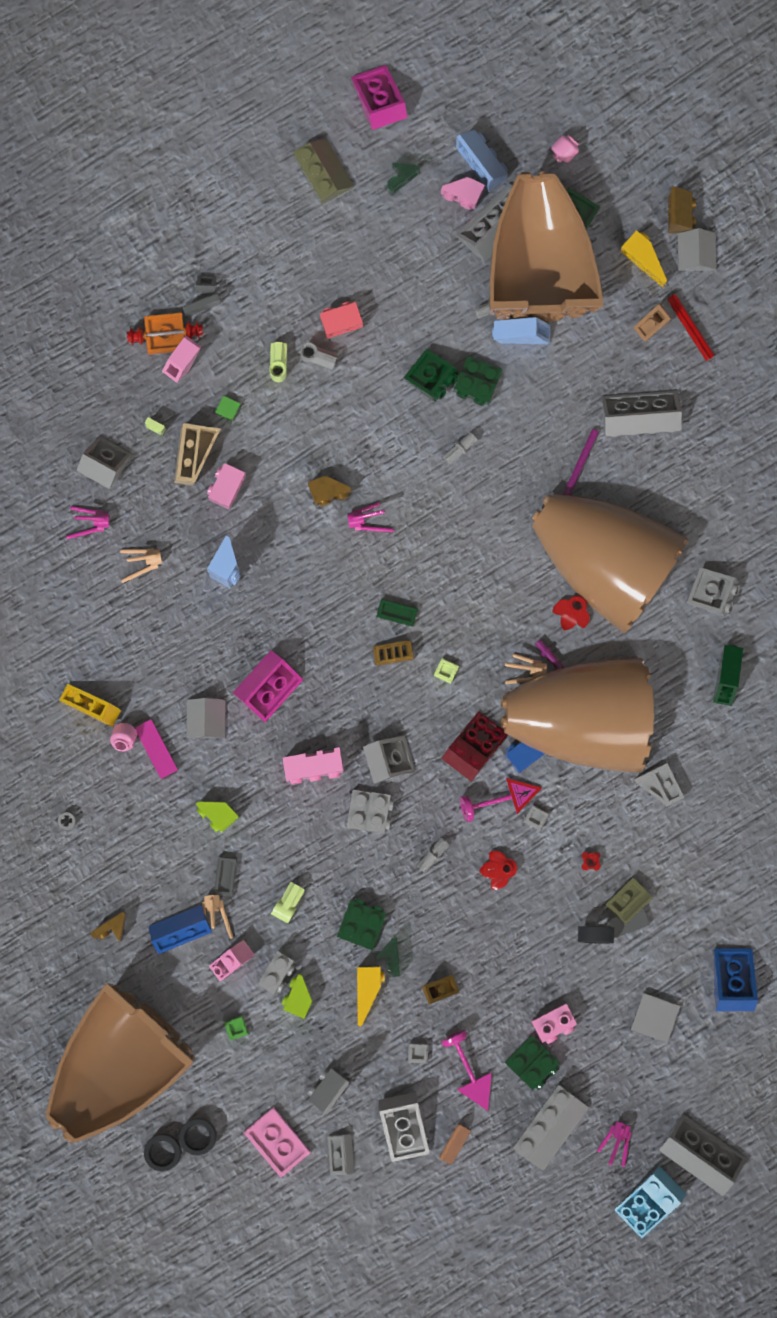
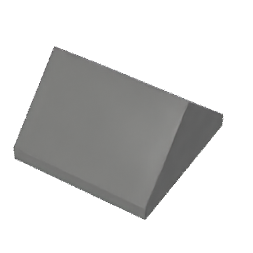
(697, 250)
(206, 718)

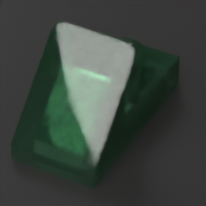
(405, 174)
(391, 951)

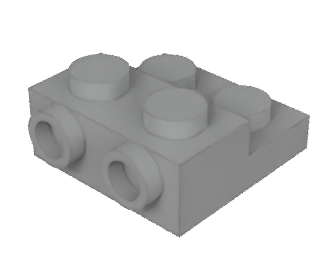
(714, 592)
(369, 811)

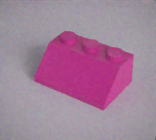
(267, 686)

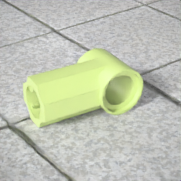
(278, 359)
(286, 906)

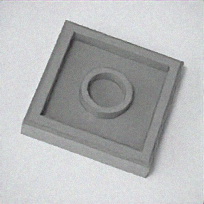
(655, 1018)

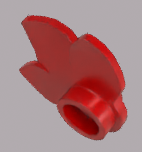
(570, 615)
(495, 869)

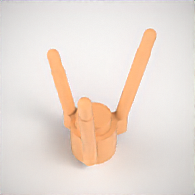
(151, 556)
(536, 669)
(212, 904)

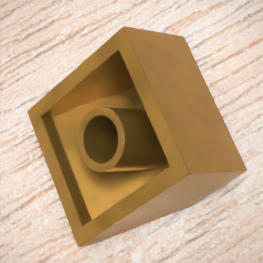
(680, 210)

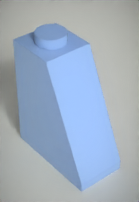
(521, 331)

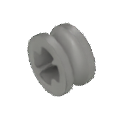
(62, 817)

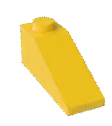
(642, 254)
(90, 705)
(368, 986)

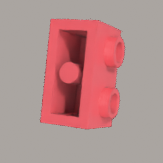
(341, 319)

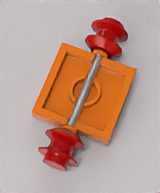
(164, 333)

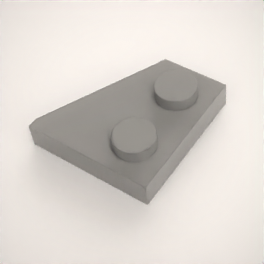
(662, 785)

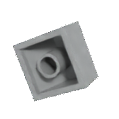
(103, 462)
(389, 759)

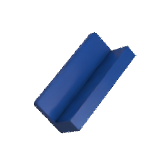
(179, 929)

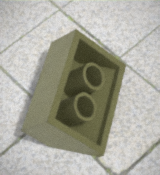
(322, 170)

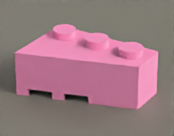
(313, 766)

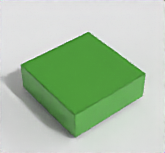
(227, 408)
(236, 1028)

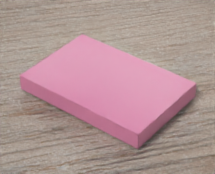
(277, 1142)

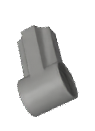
(320, 357)

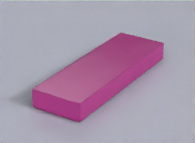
(156, 749)

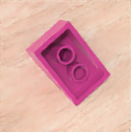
(379, 97)

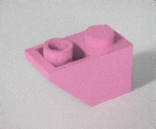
(464, 191)
(181, 359)
(231, 960)

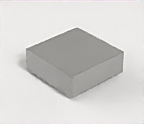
(536, 817)
(417, 1053)

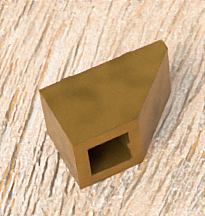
(326, 490)

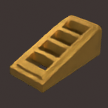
(391, 646)

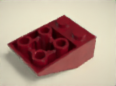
(474, 746)

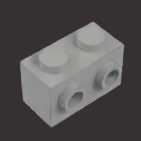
(276, 972)

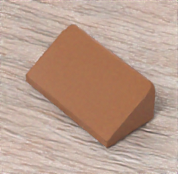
(454, 1144)

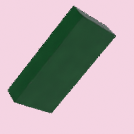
(397, 612)

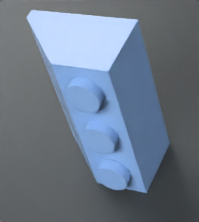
(481, 159)
(224, 565)

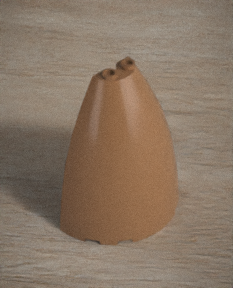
(542, 255)
(607, 553)
(586, 714)
(114, 1065)

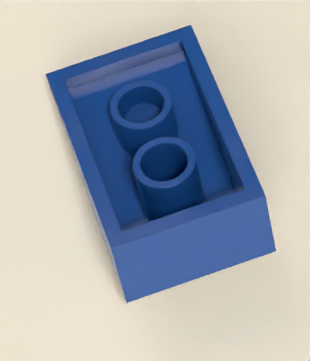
(734, 980)

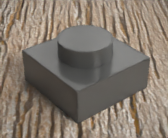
(206, 284)

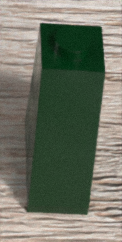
(728, 675)

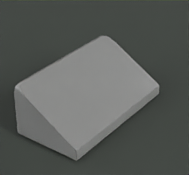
(340, 1154)

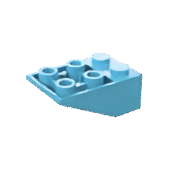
(650, 1202)

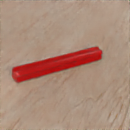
(690, 327)

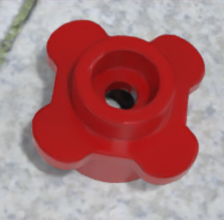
(587, 865)

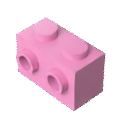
(226, 486)
(554, 1023)

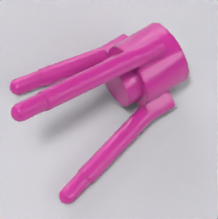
(356, 518)
(100, 519)
(620, 1132)

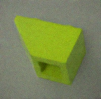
(219, 814)
(299, 999)

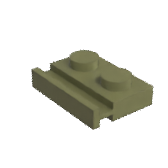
(629, 901)

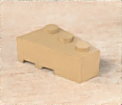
(193, 450)

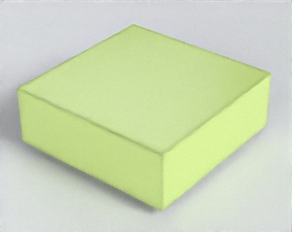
(155, 426)
(446, 670)

